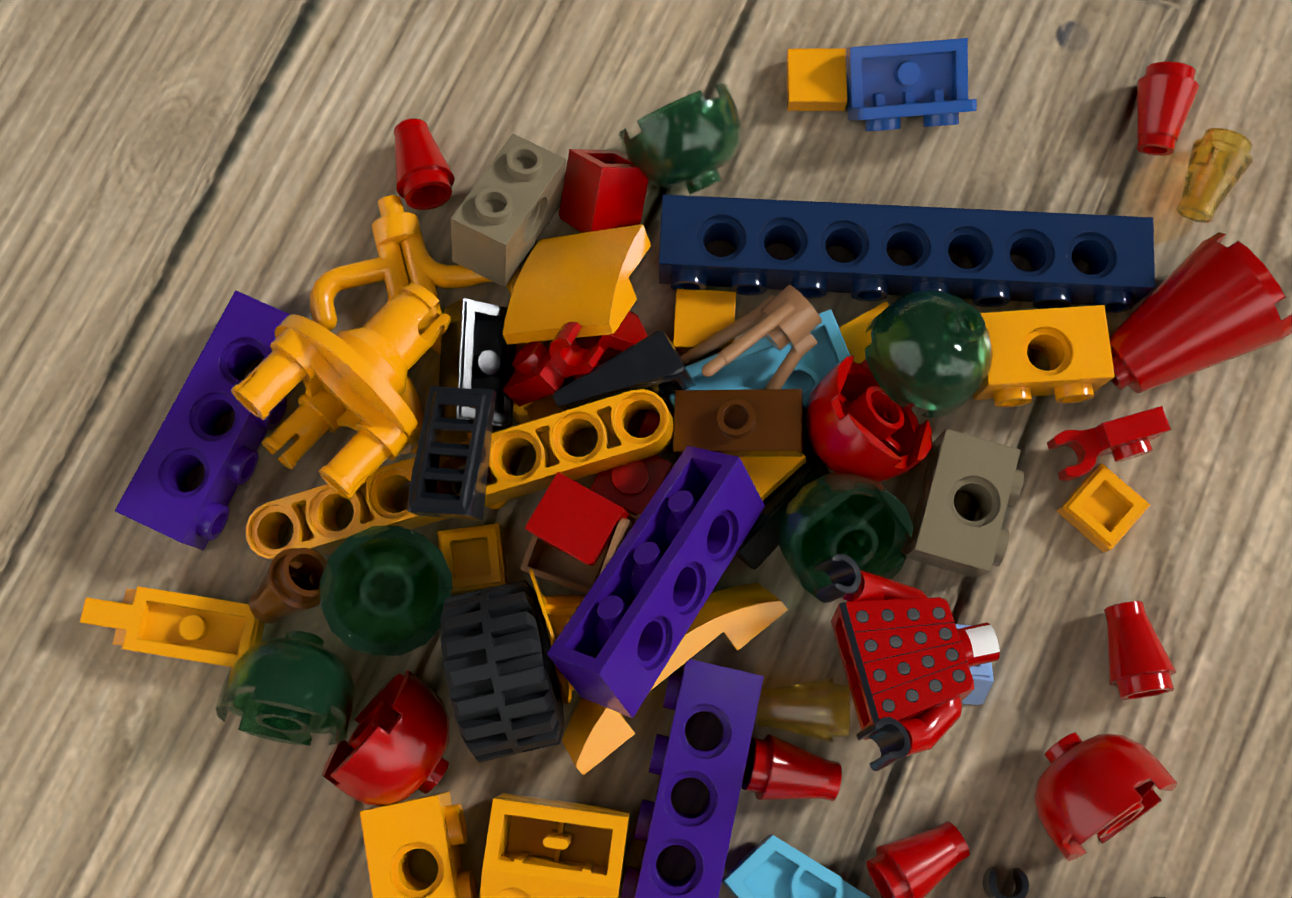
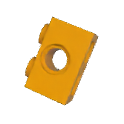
(1069, 337)
(413, 824)

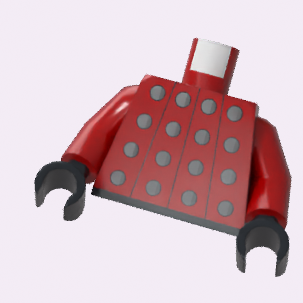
(901, 658)

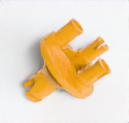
(349, 382)

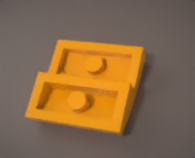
(575, 281)

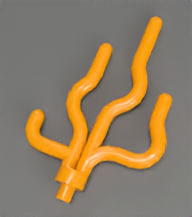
(399, 262)

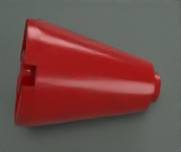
(1199, 317)

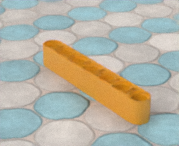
(316, 508)

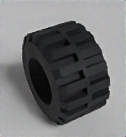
(500, 671)

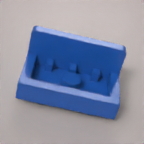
(908, 81)

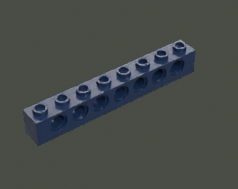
(1113, 246)

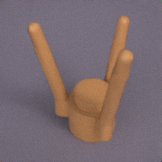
(779, 319)

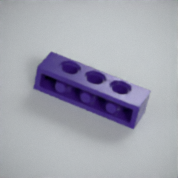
(188, 435)
(658, 580)
(707, 834)

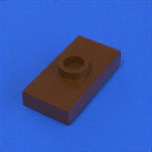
(740, 422)

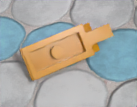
(177, 625)

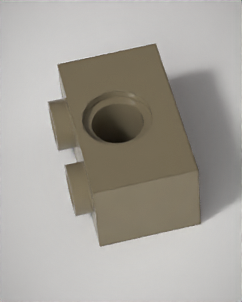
(507, 210)
(989, 475)

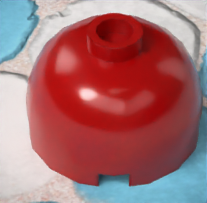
(861, 428)
(394, 745)
(1096, 789)

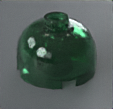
(686, 141)
(929, 351)
(845, 517)
(385, 590)
(289, 690)

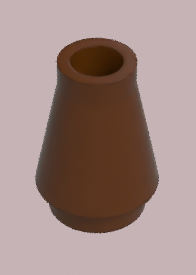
(288, 585)

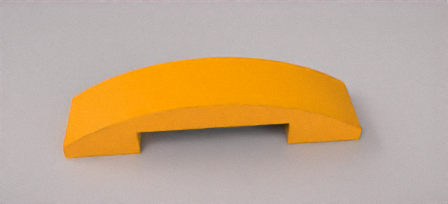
(733, 612)

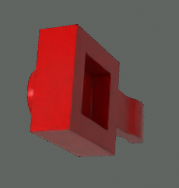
(546, 364)
(1123, 437)
(638, 481)

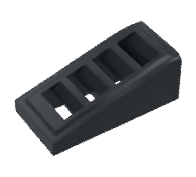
(646, 365)
(425, 474)

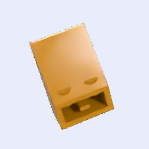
(553, 849)

